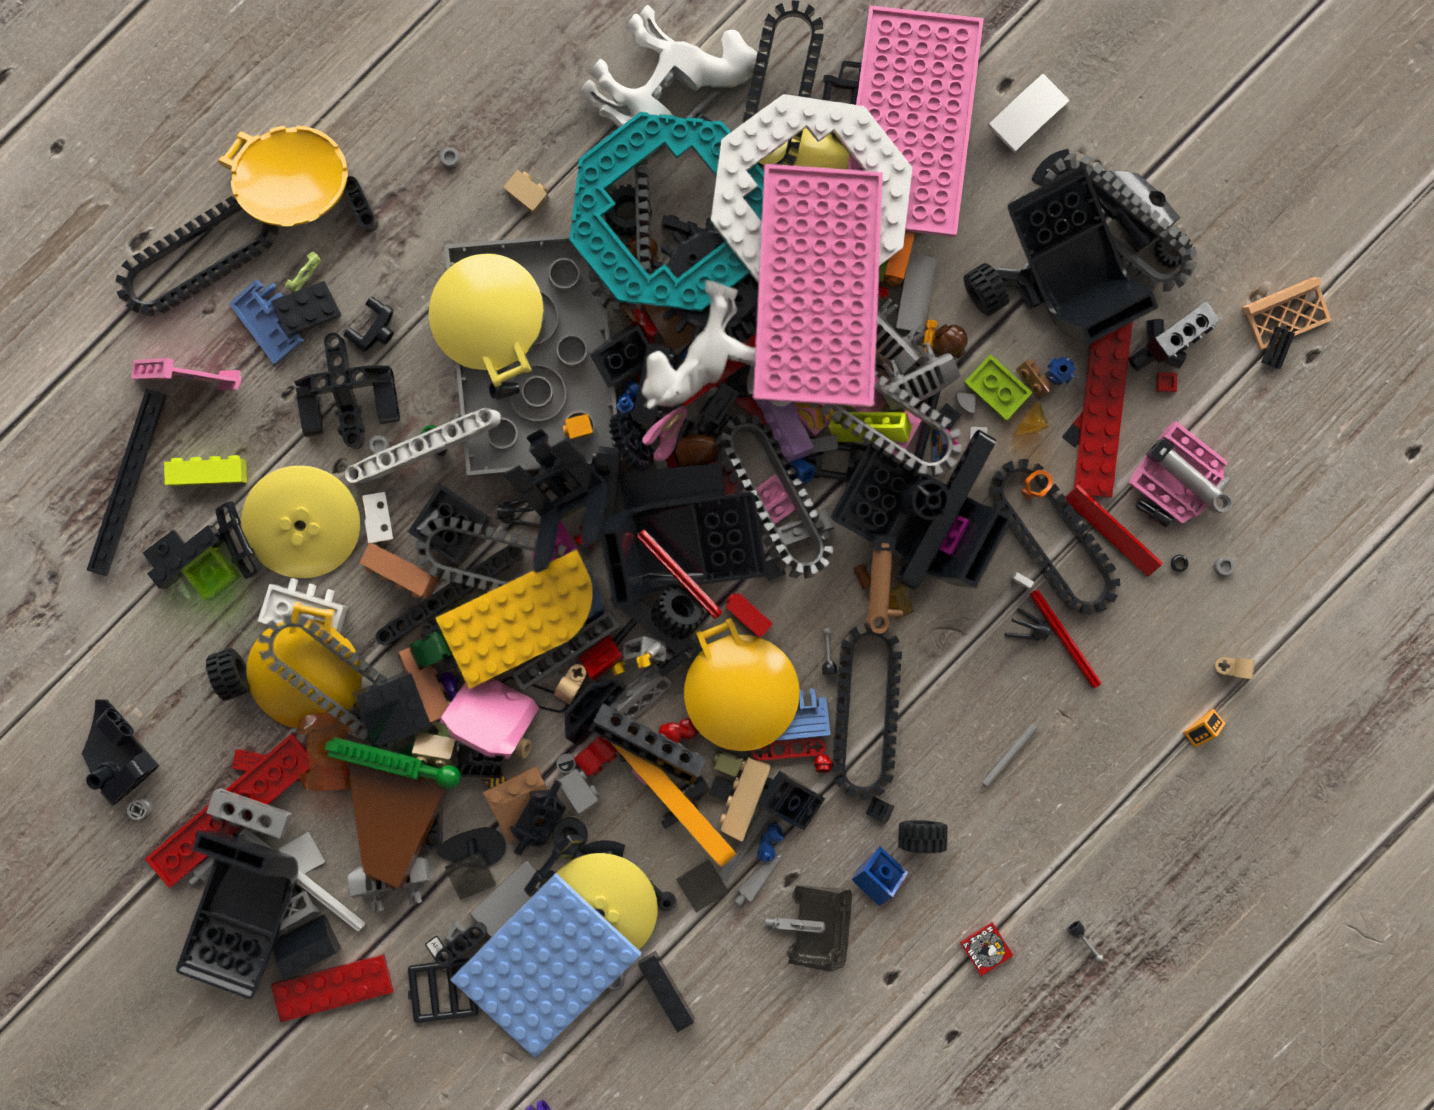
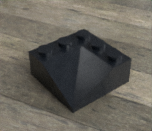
(448, 504)
(391, 709)

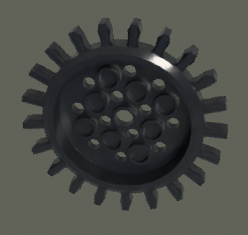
(700, 246)

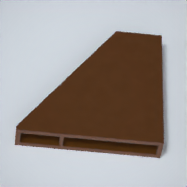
(391, 819)

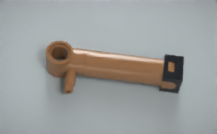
(880, 583)

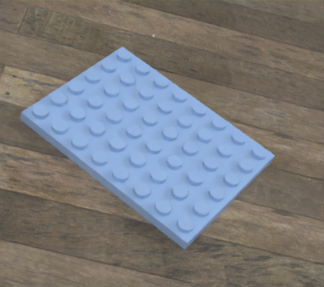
(545, 965)

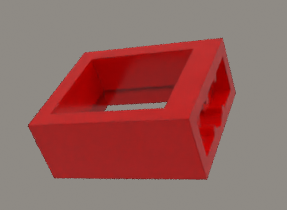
(748, 614)

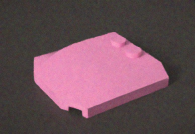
(1164, 488)
(490, 717)

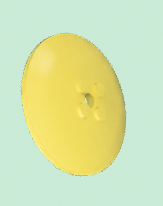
(306, 496)
(618, 890)

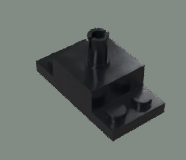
(790, 800)

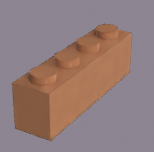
(398, 570)
(428, 687)

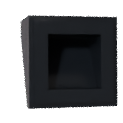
(880, 810)

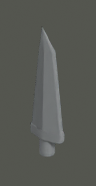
(202, 870)
(755, 882)

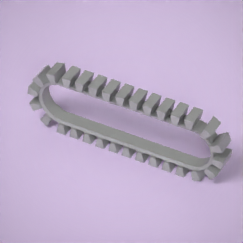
(936, 468)

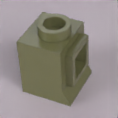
(727, 762)

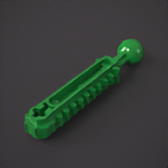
(446, 777)

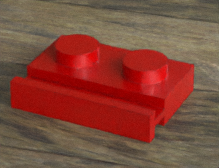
(601, 657)

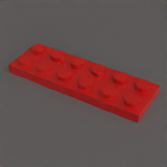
(332, 988)

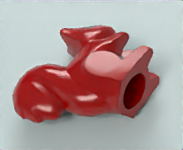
(677, 731)

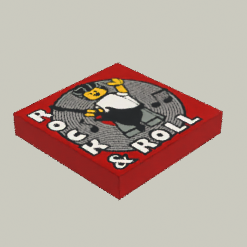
(986, 948)

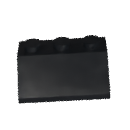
(305, 946)

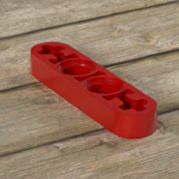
(788, 751)

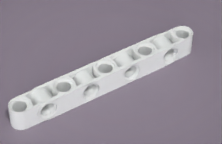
(433, 440)

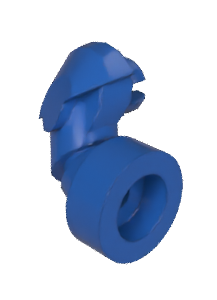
(625, 403)
(766, 849)

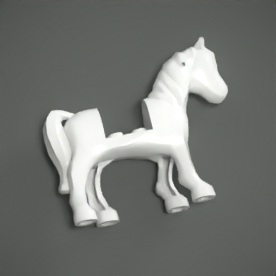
(676, 59)
(704, 357)

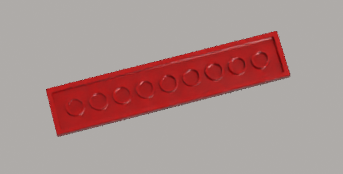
(1102, 412)
(261, 783)

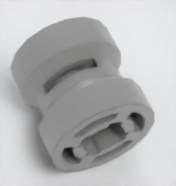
(145, 808)

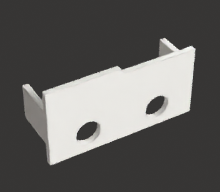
(376, 518)

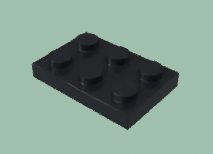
(305, 308)

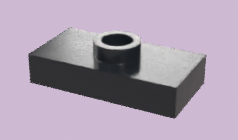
(163, 548)

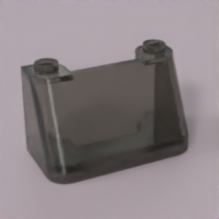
(828, 949)

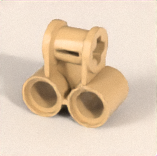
(1238, 667)
(569, 685)

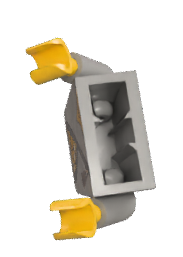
(643, 652)

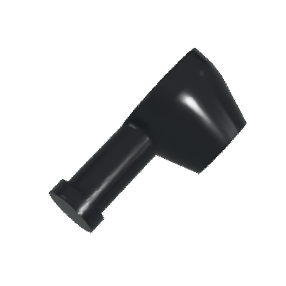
(662, 896)

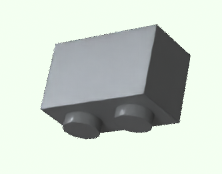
(579, 790)

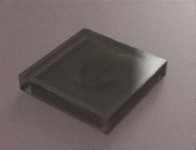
(470, 876)
(702, 885)

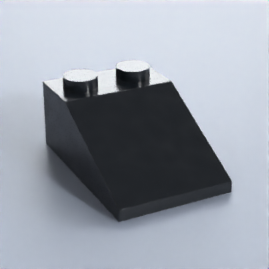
(620, 355)

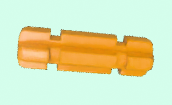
(929, 336)

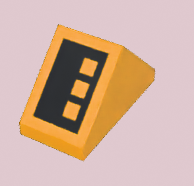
(1204, 728)

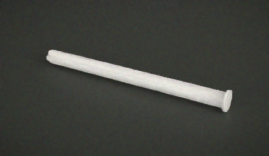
(315, 890)

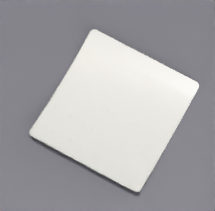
(305, 852)

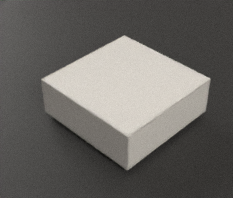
(1021, 580)

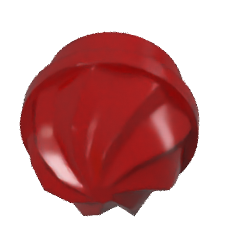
(823, 763)

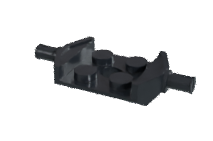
(543, 805)

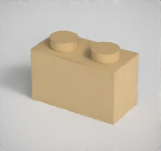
(526, 191)
(434, 749)

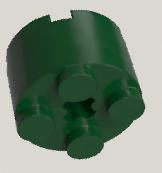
(431, 650)

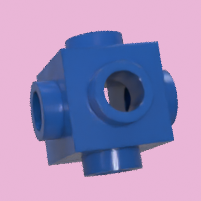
(1054, 373)

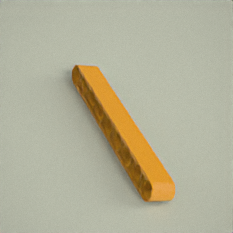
(681, 808)

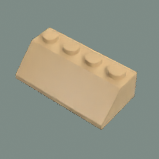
(745, 797)

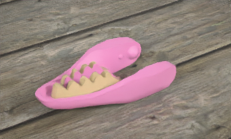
(668, 431)

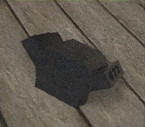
(479, 765)

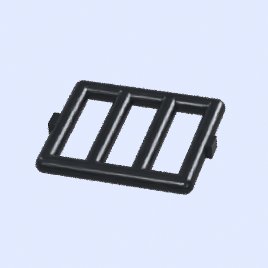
(436, 1015)

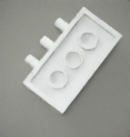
(281, 601)

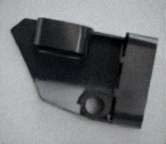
(1138, 234)
(114, 755)

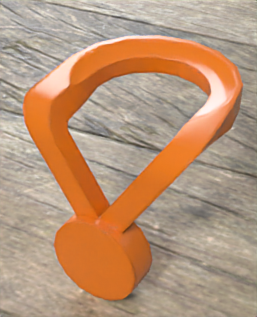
(1028, 494)

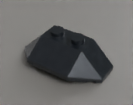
(585, 708)

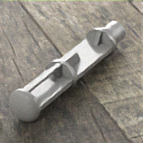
(796, 925)

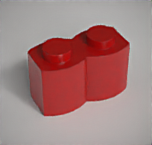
(595, 755)

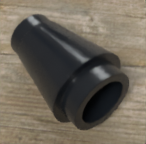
(505, 390)

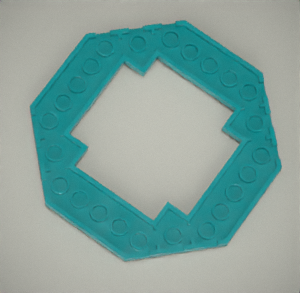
(602, 247)

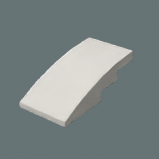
(1028, 113)

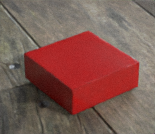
(1166, 382)

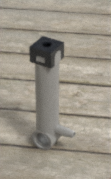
(1163, 454)

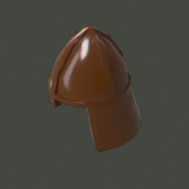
(696, 450)

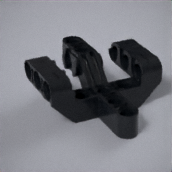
(378, 376)

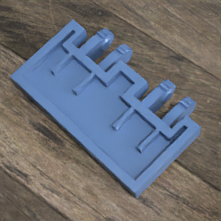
(263, 322)
(809, 720)

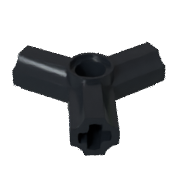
(1028, 291)
(1144, 357)

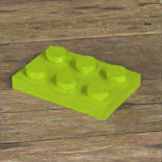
(998, 387)

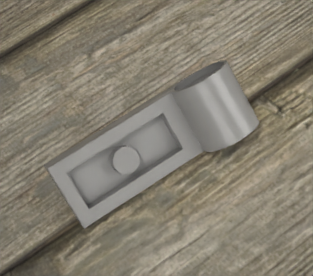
(797, 532)

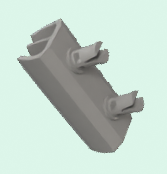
(892, 345)
(924, 380)
(362, 886)

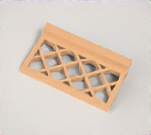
(1286, 296)

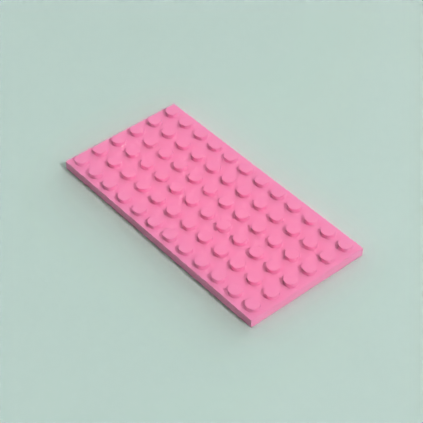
(921, 93)
(818, 285)

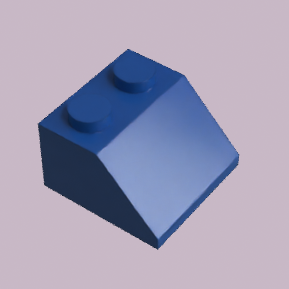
(880, 876)

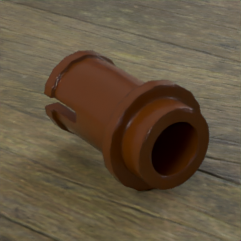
(862, 576)

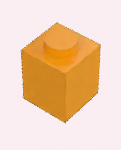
(577, 427)

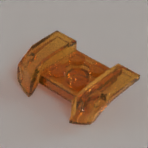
(324, 772)

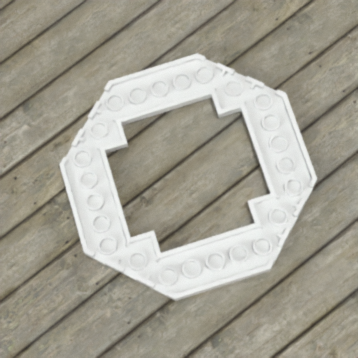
(776, 126)

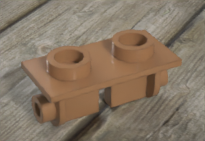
(1038, 385)

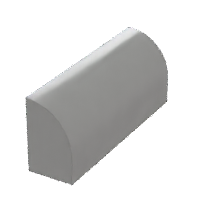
(915, 293)

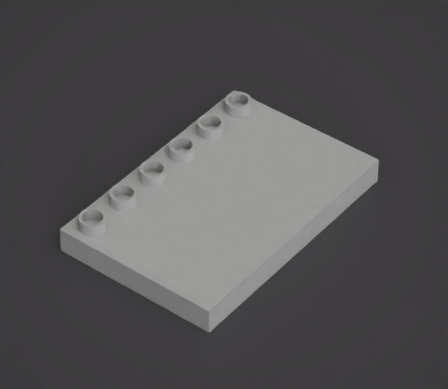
(563, 374)

